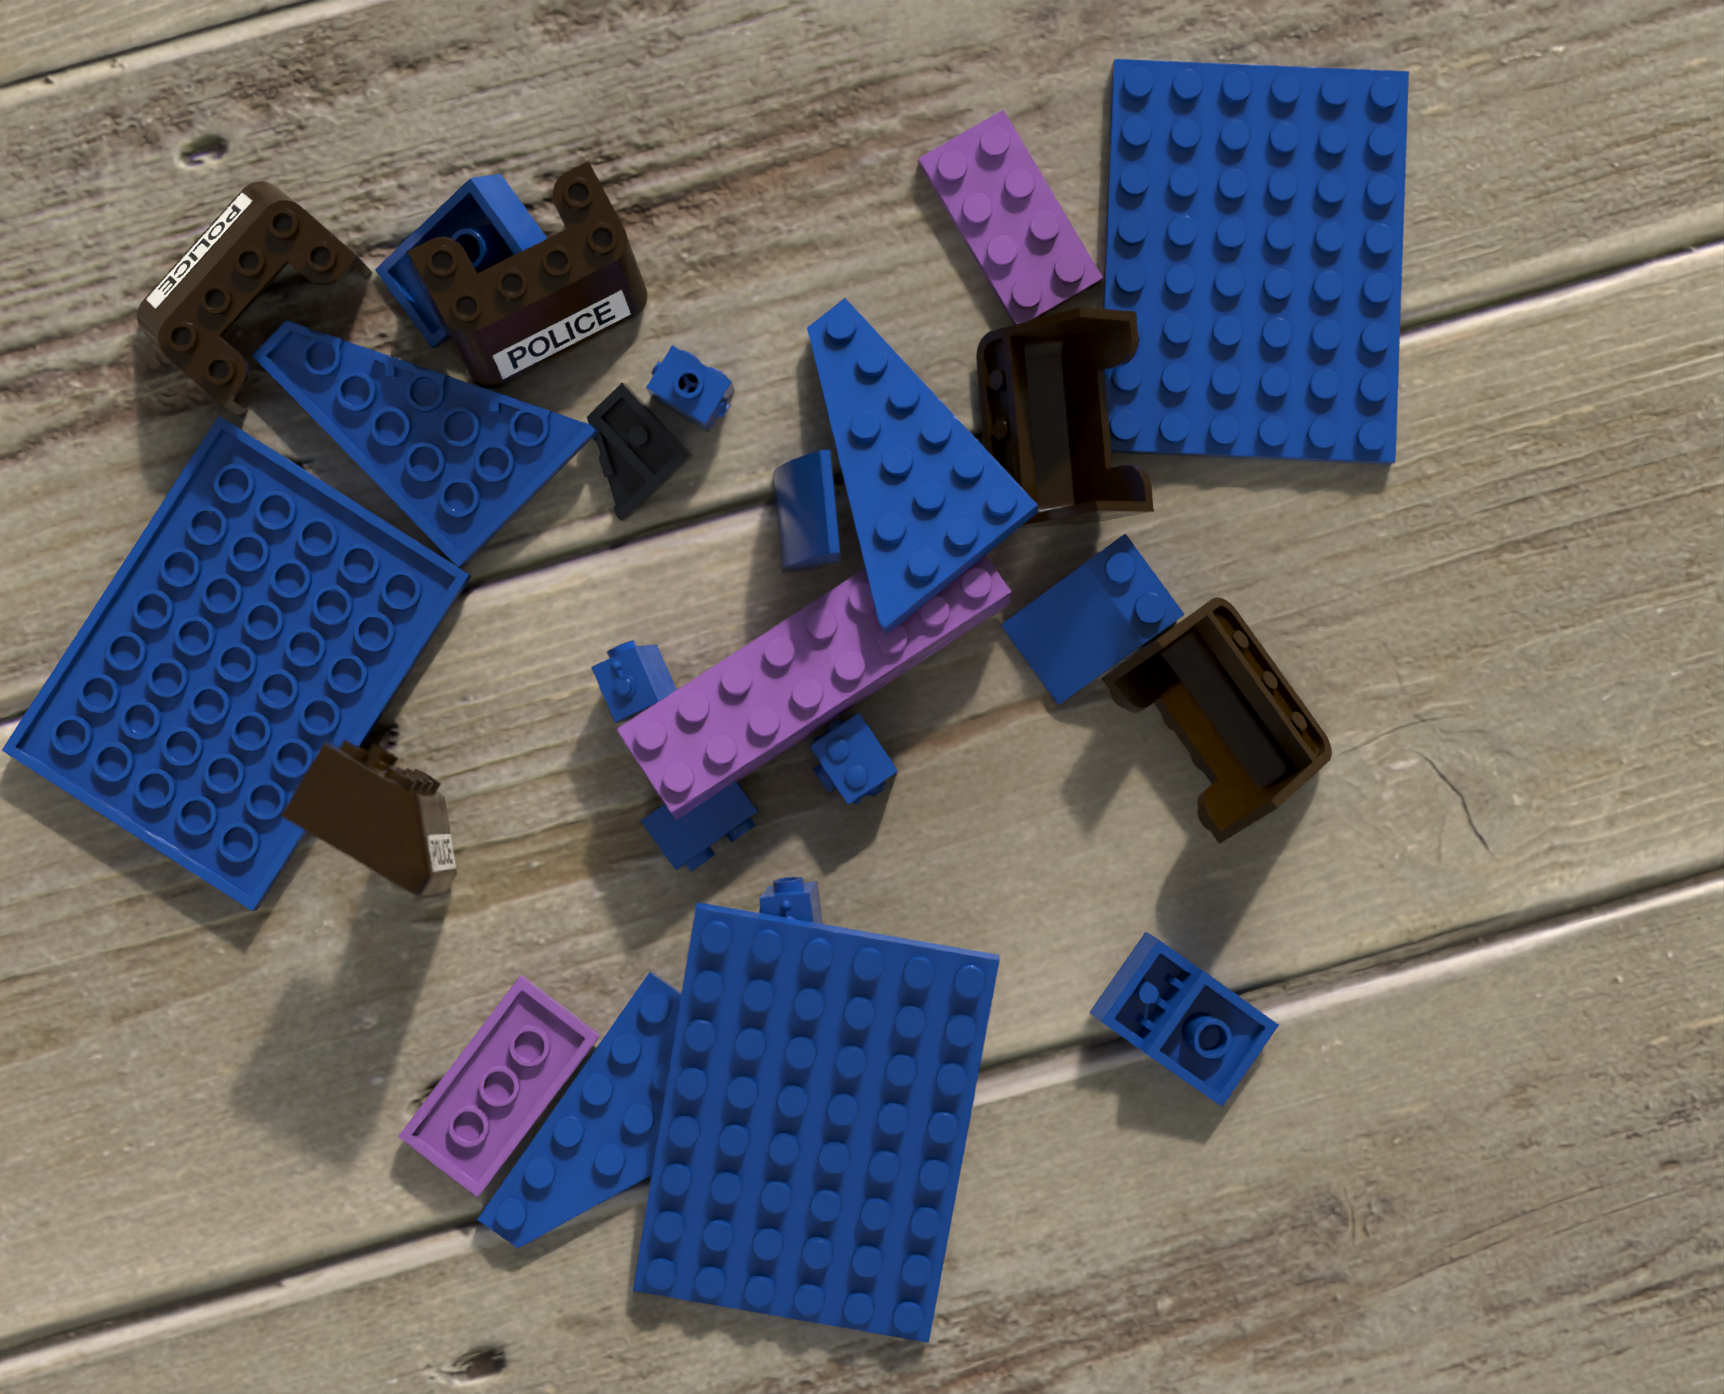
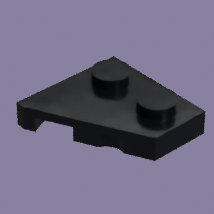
(634, 449)

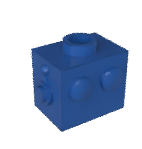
(704, 404)
(633, 679)
(851, 760)
(792, 899)

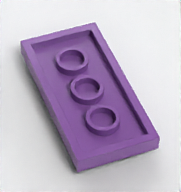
(1010, 219)
(499, 1085)

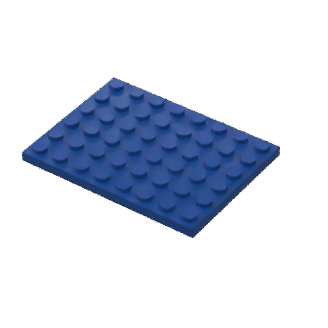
(1259, 259)
(228, 657)
(814, 1121)

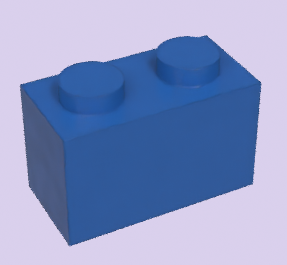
(691, 836)

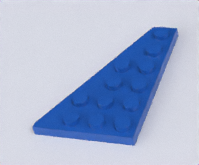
(433, 443)
(913, 473)
(602, 1127)

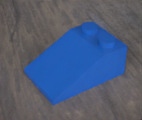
(480, 217)
(1092, 619)

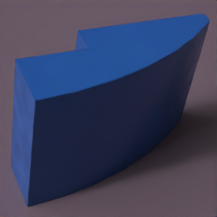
(806, 512)
(1184, 1018)

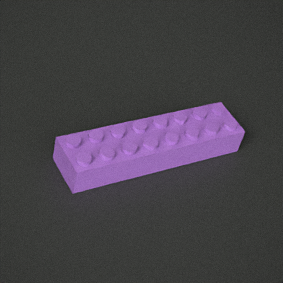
(795, 683)

